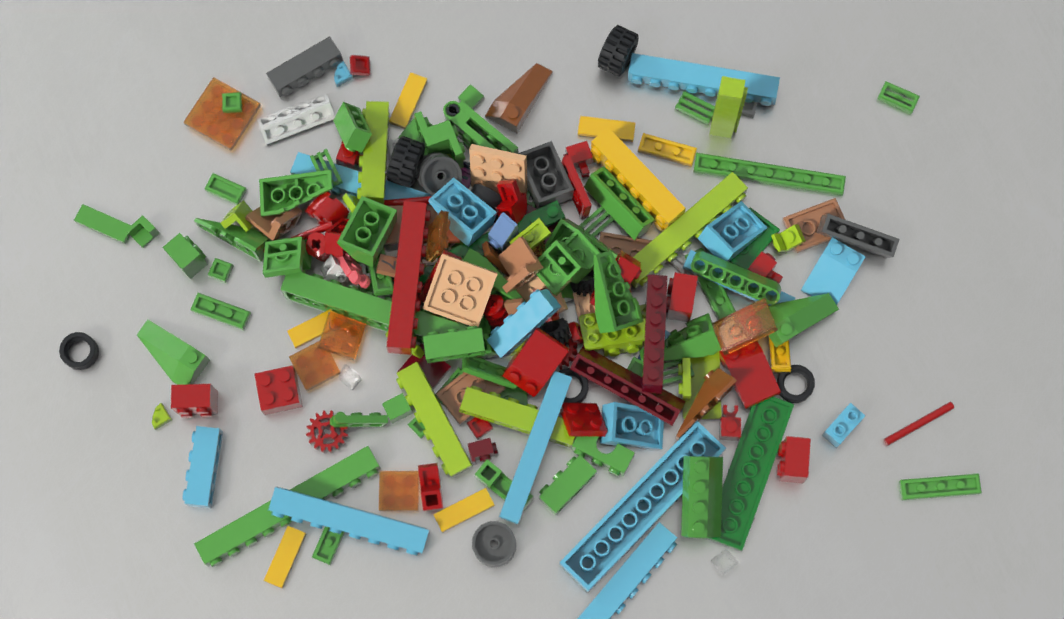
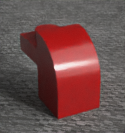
(513, 202)
(430, 486)

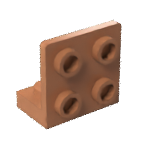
(274, 225)
(519, 263)

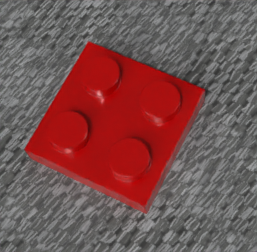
(583, 419)

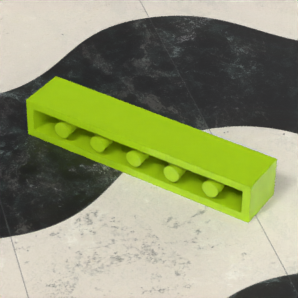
(728, 107)
(375, 152)
(509, 414)
(434, 420)

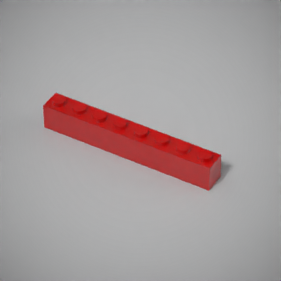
(407, 278)

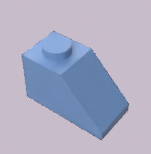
(502, 232)

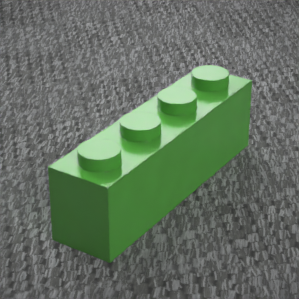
(619, 203)

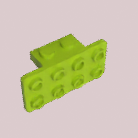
(615, 342)
(691, 386)

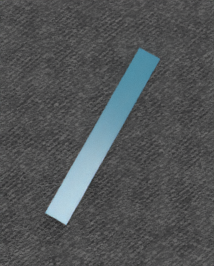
(535, 447)

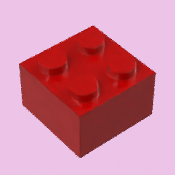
(682, 295)
(278, 390)
(194, 400)
(794, 459)

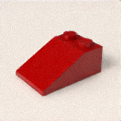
(535, 362)
(752, 373)

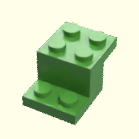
(440, 138)
(286, 257)
(567, 261)

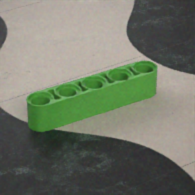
(729, 270)

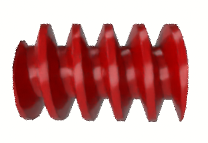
(316, 246)
(495, 311)

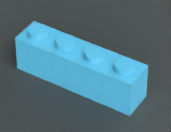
(523, 323)
(203, 467)

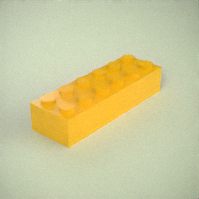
(636, 178)

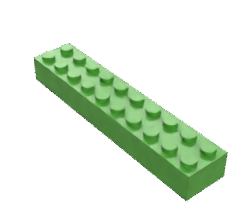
(357, 305)

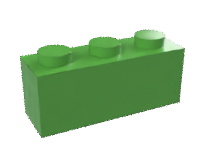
(352, 127)
(454, 344)
(567, 484)

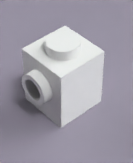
(332, 270)

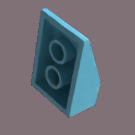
(467, 212)
(732, 232)
(833, 271)
(631, 427)

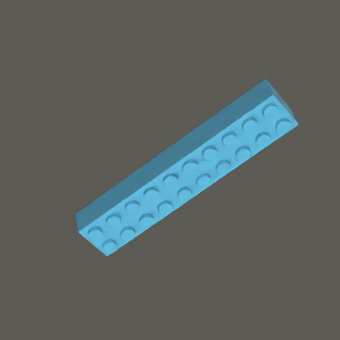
(637, 510)

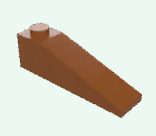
(516, 102)
(713, 390)

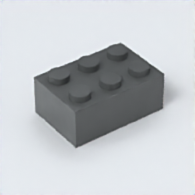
(546, 176)

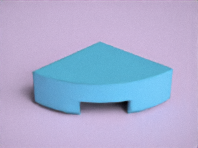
(342, 74)

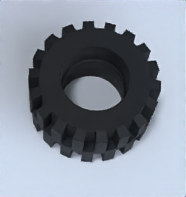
(618, 50)
(405, 161)

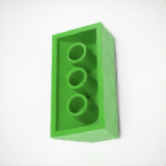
(702, 496)

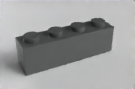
(305, 67)
(858, 235)

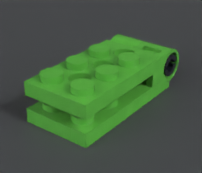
(475, 129)

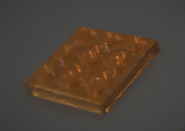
(210, 120)

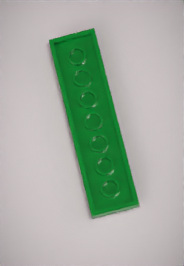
(751, 469)

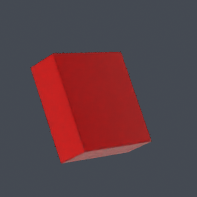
(359, 65)
(575, 332)
(479, 427)

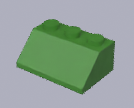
(368, 230)

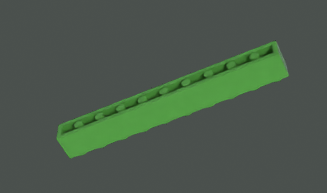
(262, 522)

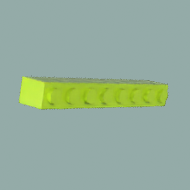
(688, 226)

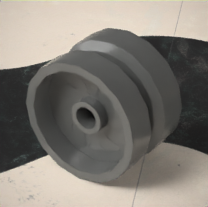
(433, 164)
(492, 532)

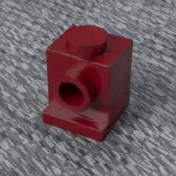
(482, 450)

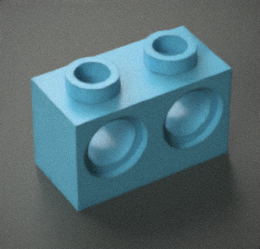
(843, 425)

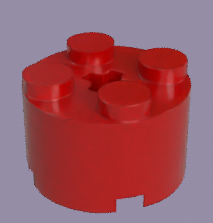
(326, 209)

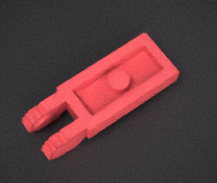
(353, 271)

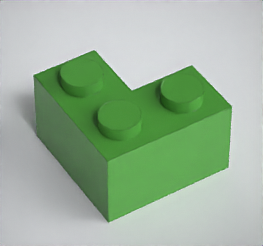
(186, 254)

